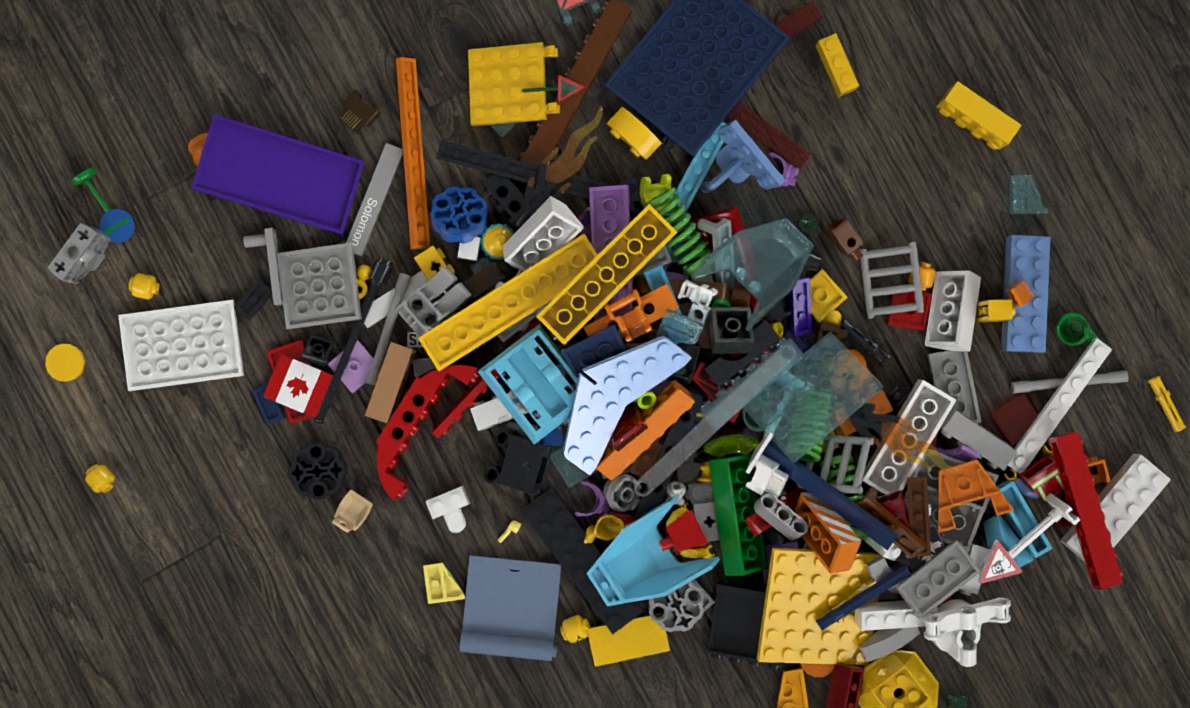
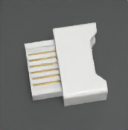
(767, 477)

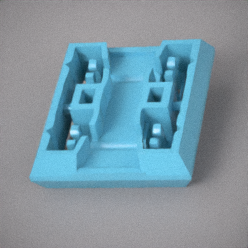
(533, 382)

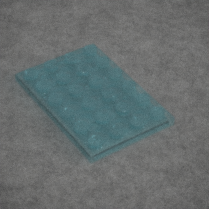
(813, 397)

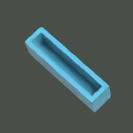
(1023, 519)

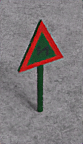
(565, 88)

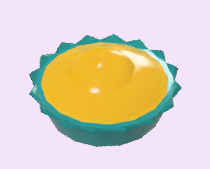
(494, 239)

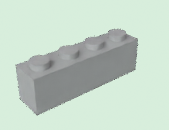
(978, 438)

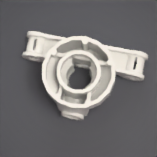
(959, 624)

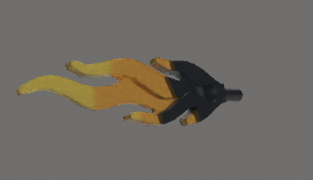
(558, 171)
(896, 439)

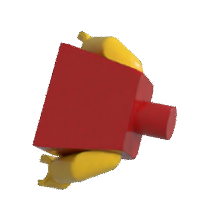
(685, 535)

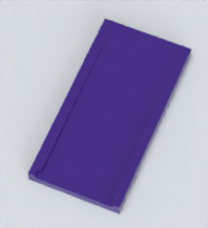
(277, 174)

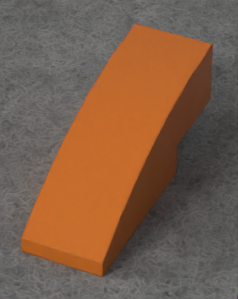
(1020, 293)

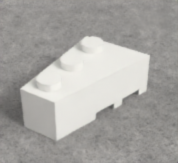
(493, 412)

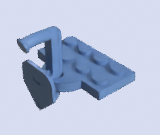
(741, 160)

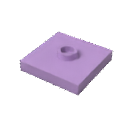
(356, 369)

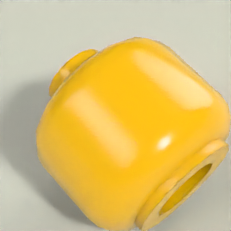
(833, 317)

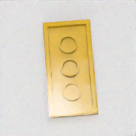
(634, 640)

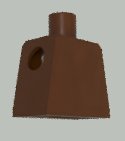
(839, 232)

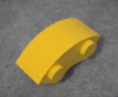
(634, 133)

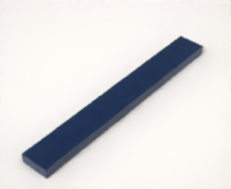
(832, 497)

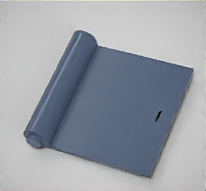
(509, 609)

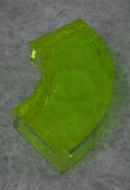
(731, 444)

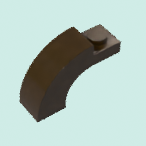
(487, 278)

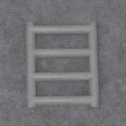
(916, 286)
(848, 441)

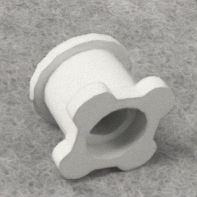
(676, 488)

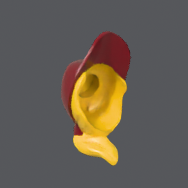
(608, 526)

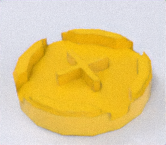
(65, 362)

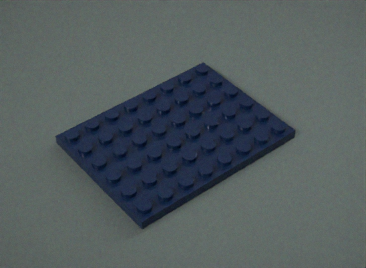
(696, 67)

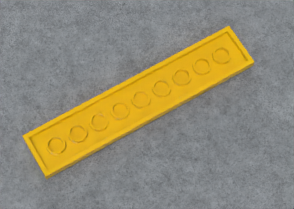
(506, 304)

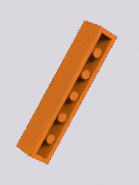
(668, 408)

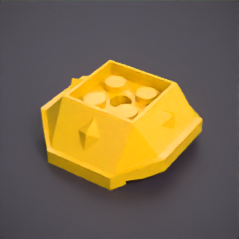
(894, 671)

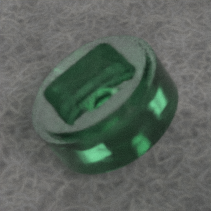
(807, 223)

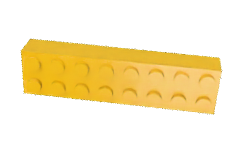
(607, 274)

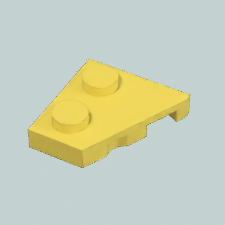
(441, 584)

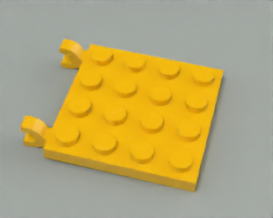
(498, 81)

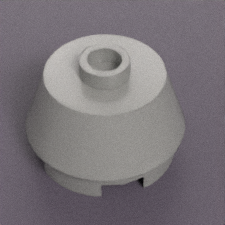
(621, 493)

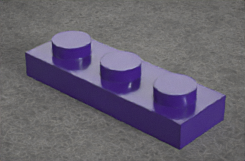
(801, 307)

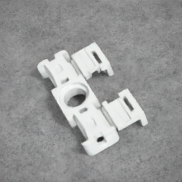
(700, 295)

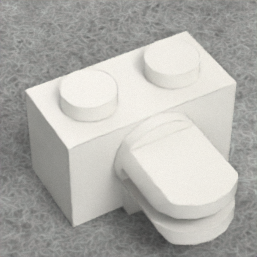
(450, 505)

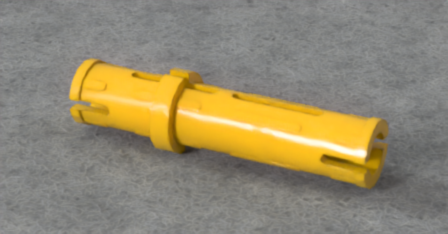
(1164, 399)

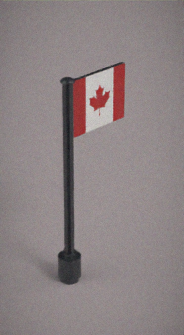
(313, 389)

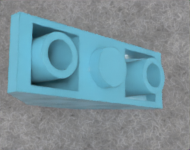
(997, 529)

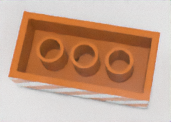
(827, 534)

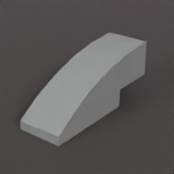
(887, 641)

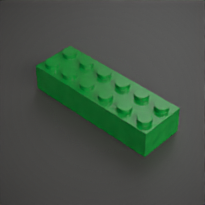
(733, 504)

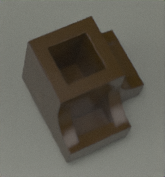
(825, 328)

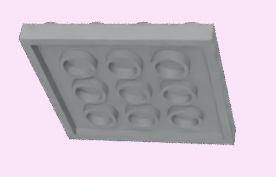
(319, 286)

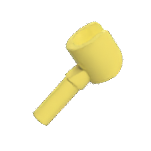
(513, 526)

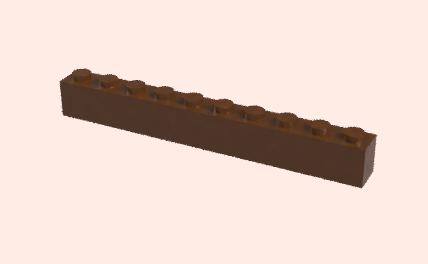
(583, 72)

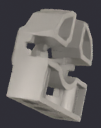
(80, 254)

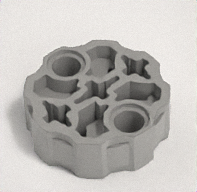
(667, 616)

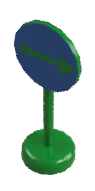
(115, 222)

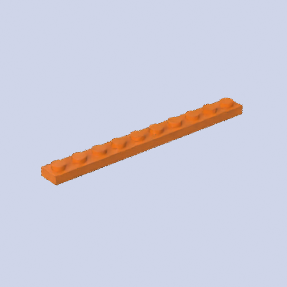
(413, 153)

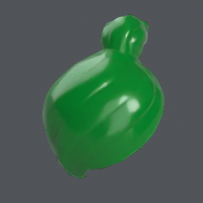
(1074, 329)

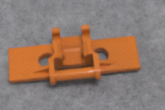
(636, 321)

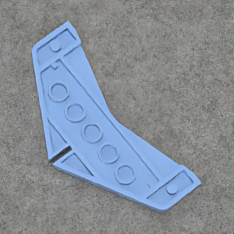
(617, 383)

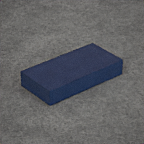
(270, 409)

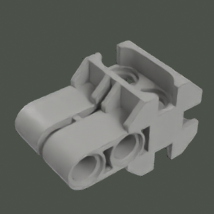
(429, 295)

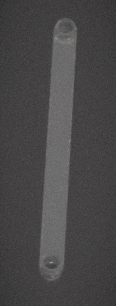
(714, 420)

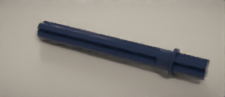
(863, 597)

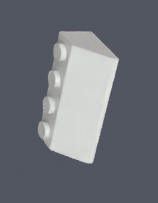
(542, 235)
(953, 310)

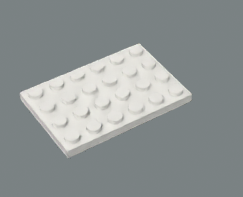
(181, 345)

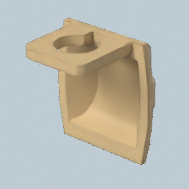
(352, 511)

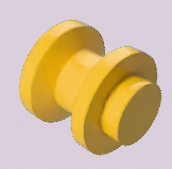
(706, 476)

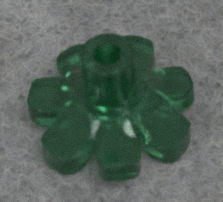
(957, 702)

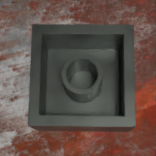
(729, 332)

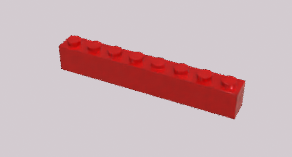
(1084, 500)

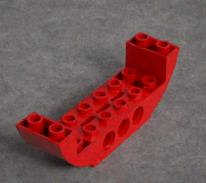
(391, 445)

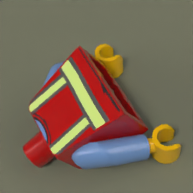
(1039, 479)

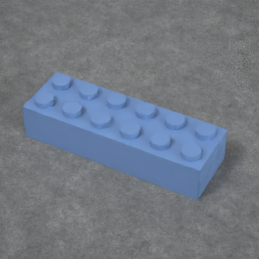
(1027, 259)

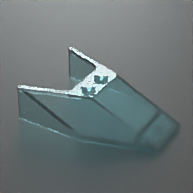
(763, 260)

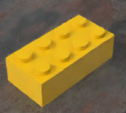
(978, 116)

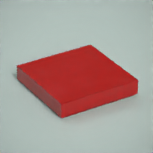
(910, 319)

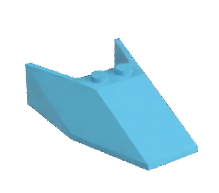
(636, 566)

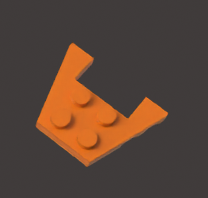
(965, 488)

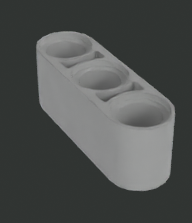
(789, 521)

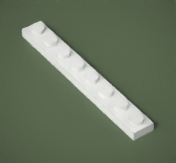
(1059, 404)

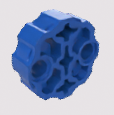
(459, 214)

